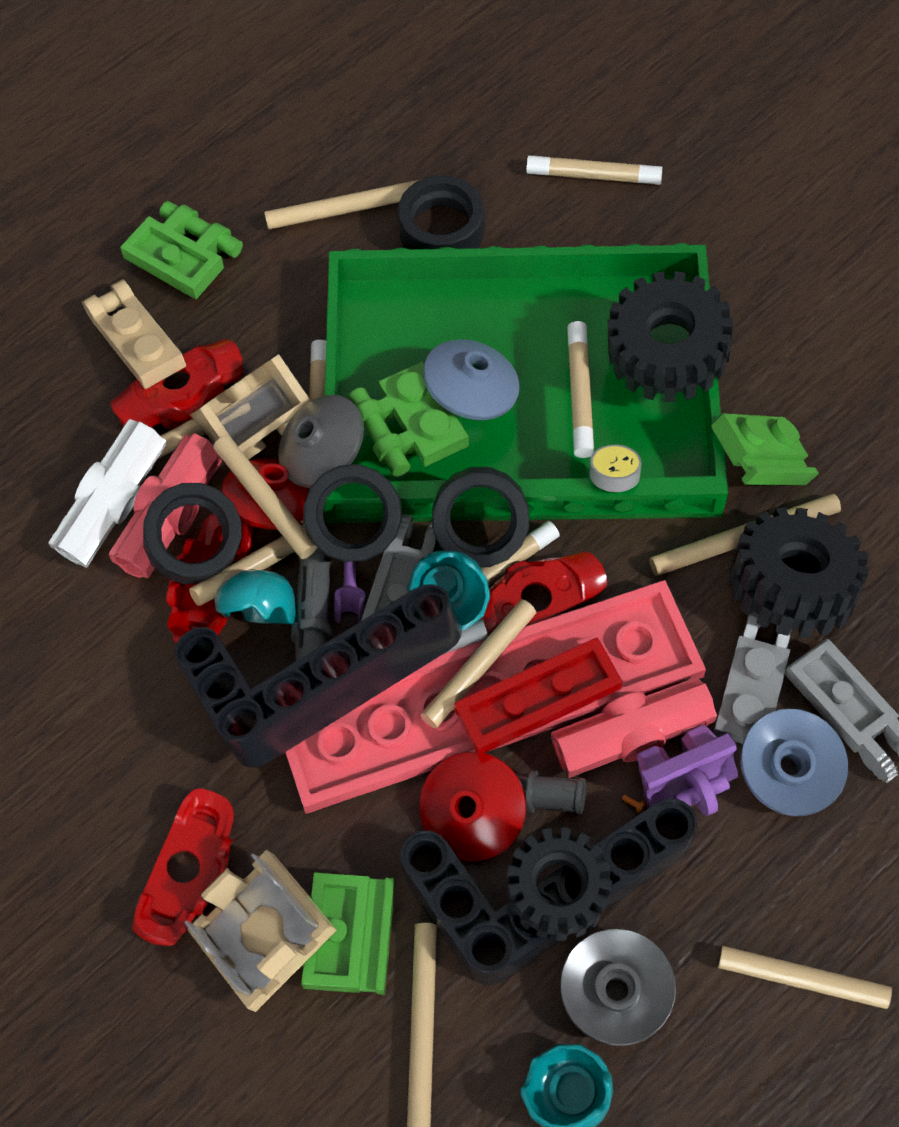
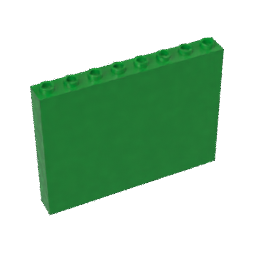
(403, 303)

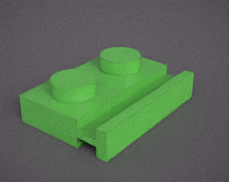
(764, 448)
(359, 949)

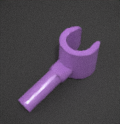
(349, 597)

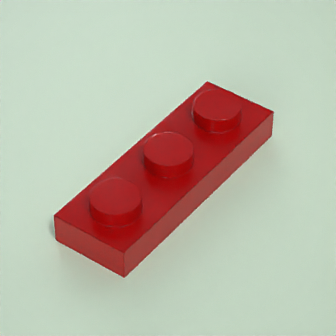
(537, 696)

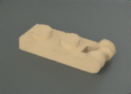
(134, 335)

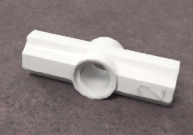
(107, 493)

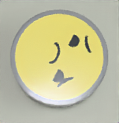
(615, 468)

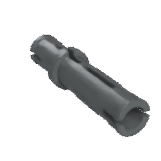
(311, 623)

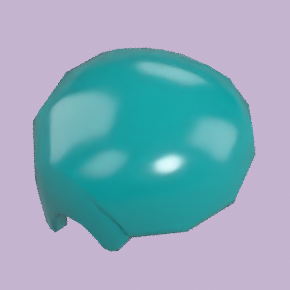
(460, 578)
(259, 595)
(568, 1087)

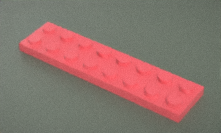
(392, 743)

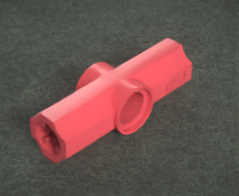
(190, 463)
(632, 726)

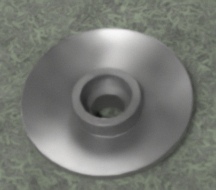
(321, 438)
(625, 959)

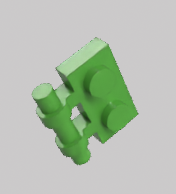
(175, 258)
(425, 423)

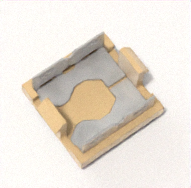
(259, 929)

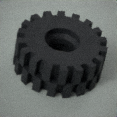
(669, 366)
(795, 597)

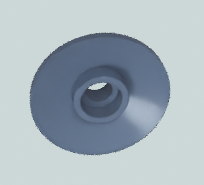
(471, 379)
(810, 745)

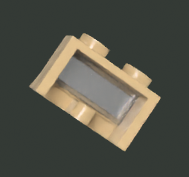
(253, 407)

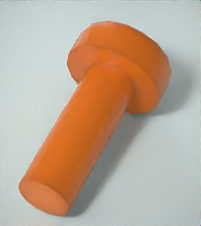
(640, 807)

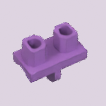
(691, 776)

